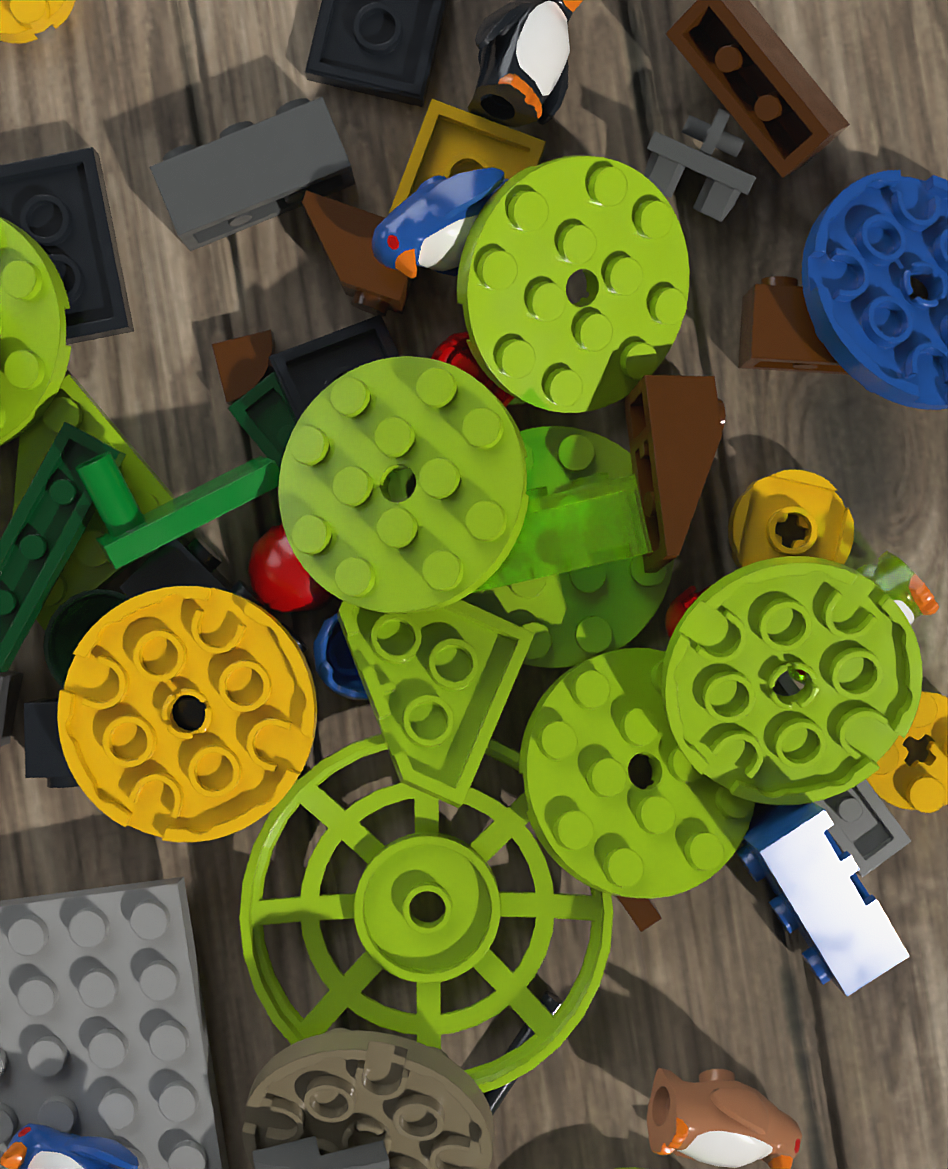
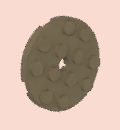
(380, 1083)

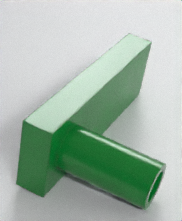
(136, 534)

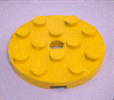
(122, 727)

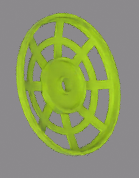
(416, 948)

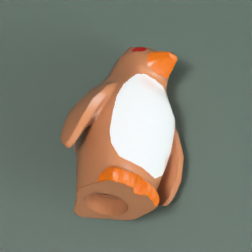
(719, 1122)

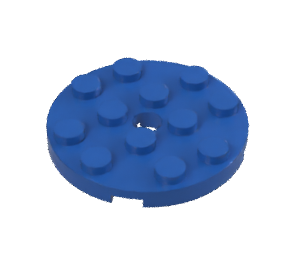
(860, 285)

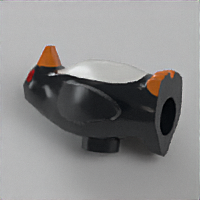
(523, 62)

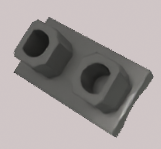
(722, 182)

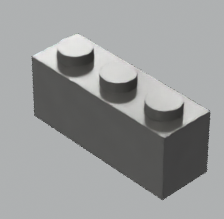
(252, 172)

